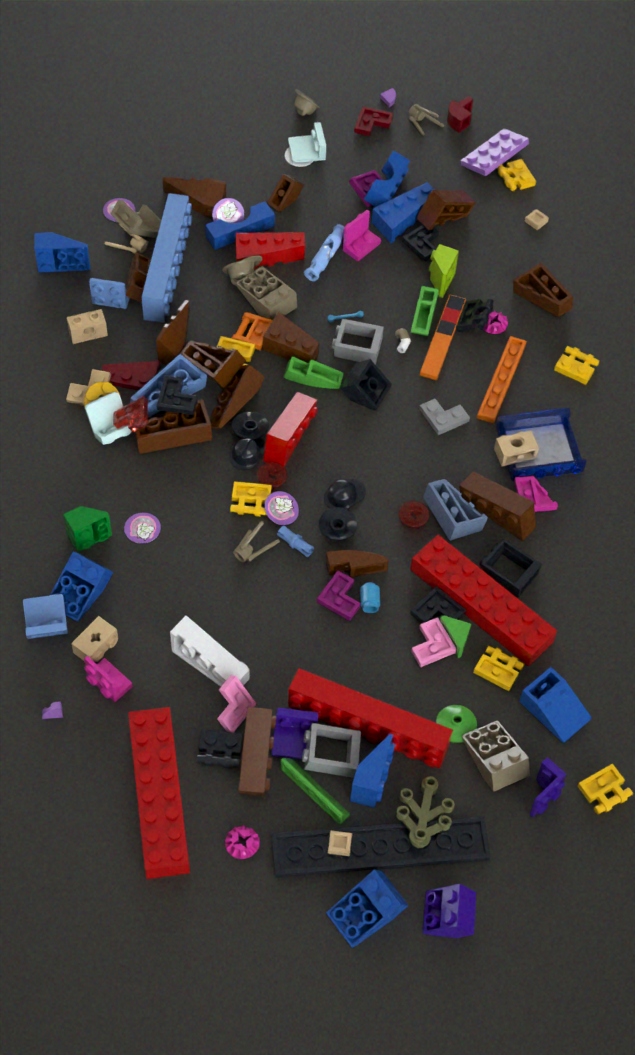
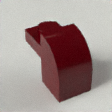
(459, 114)

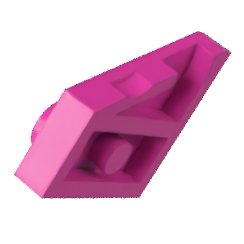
(530, 489)

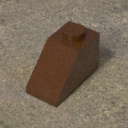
(285, 192)

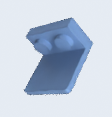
(108, 293)
(45, 616)

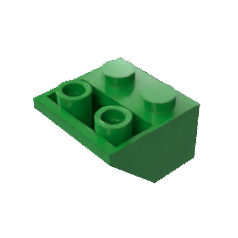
(87, 527)

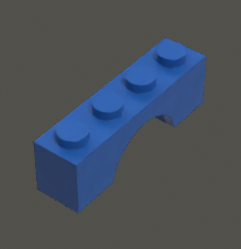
(394, 170)
(223, 233)

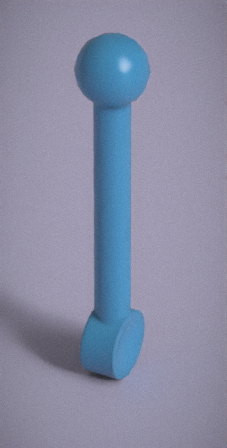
(331, 318)

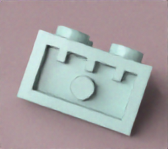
(308, 147)

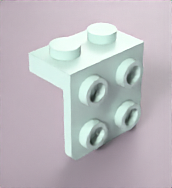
(101, 418)

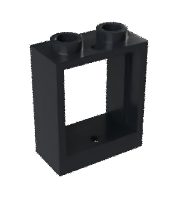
(527, 562)

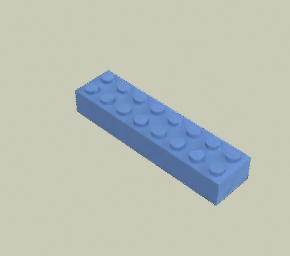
(166, 258)

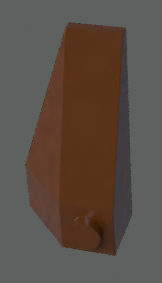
(173, 335)
(236, 394)

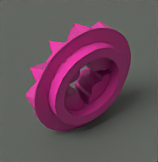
(496, 327)
(238, 850)

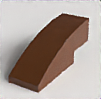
(137, 276)
(355, 562)

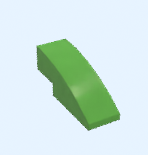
(425, 310)
(313, 374)

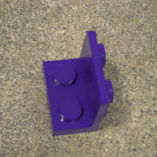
(290, 732)
(551, 779)

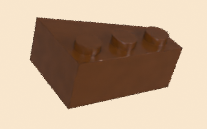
(445, 206)
(543, 290)
(288, 340)
(215, 362)

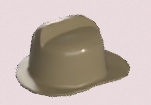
(304, 104)
(242, 268)

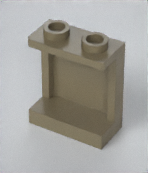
(137, 223)

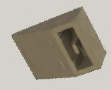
(267, 293)
(497, 755)

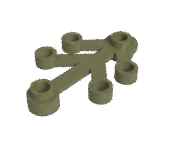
(423, 813)

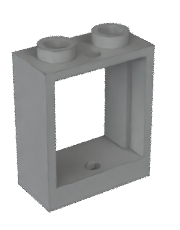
(354, 352)
(328, 766)

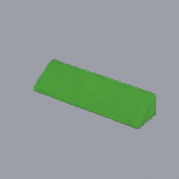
(314, 790)

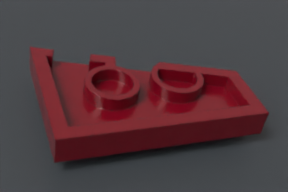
(132, 375)

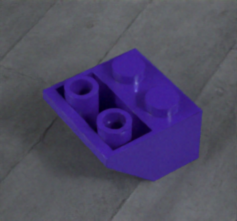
(450, 911)

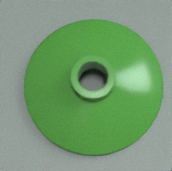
(467, 718)

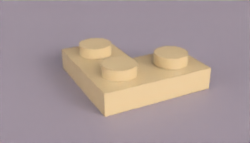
(77, 392)

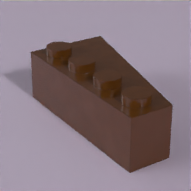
(174, 430)
(500, 504)
(256, 751)

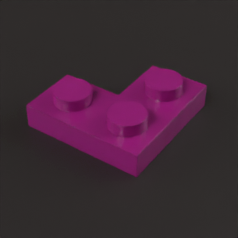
(363, 183)
(335, 597)

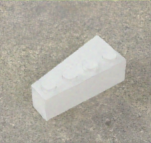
(205, 653)

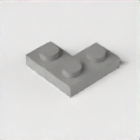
(443, 420)

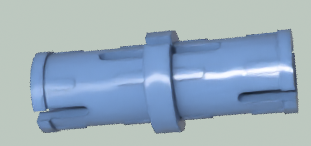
(295, 541)

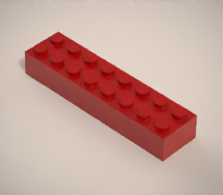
(484, 599)
(375, 719)
(158, 793)

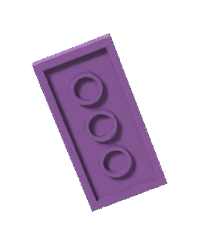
(494, 152)

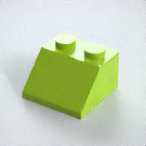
(443, 267)

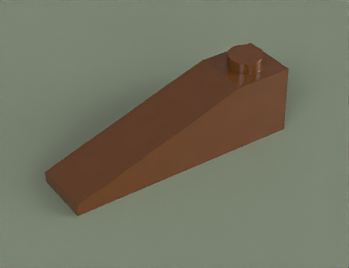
(201, 193)

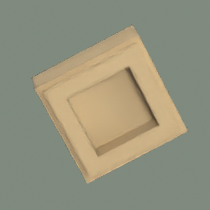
(536, 219)
(339, 843)

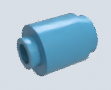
(370, 597)

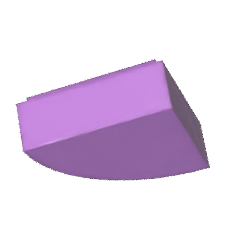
(388, 97)
(54, 711)

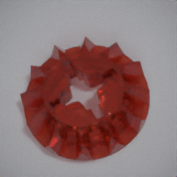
(273, 469)
(418, 509)

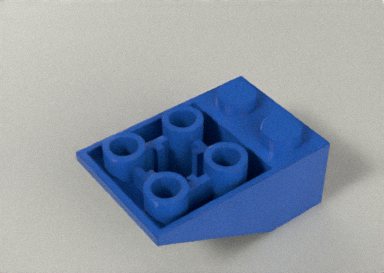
(60, 253)
(81, 584)
(555, 705)
(372, 774)
(367, 908)

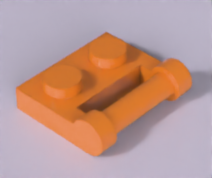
(256, 332)

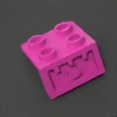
(358, 239)
(107, 678)

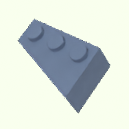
(452, 512)

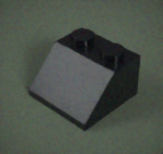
(366, 384)

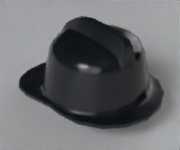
(247, 453)
(344, 493)

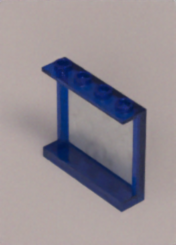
(556, 442)

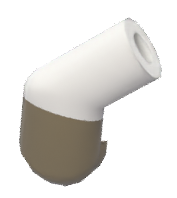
(403, 335)

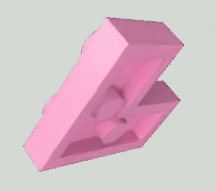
(437, 645)
(238, 702)

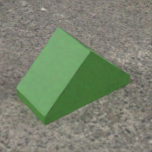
(457, 631)

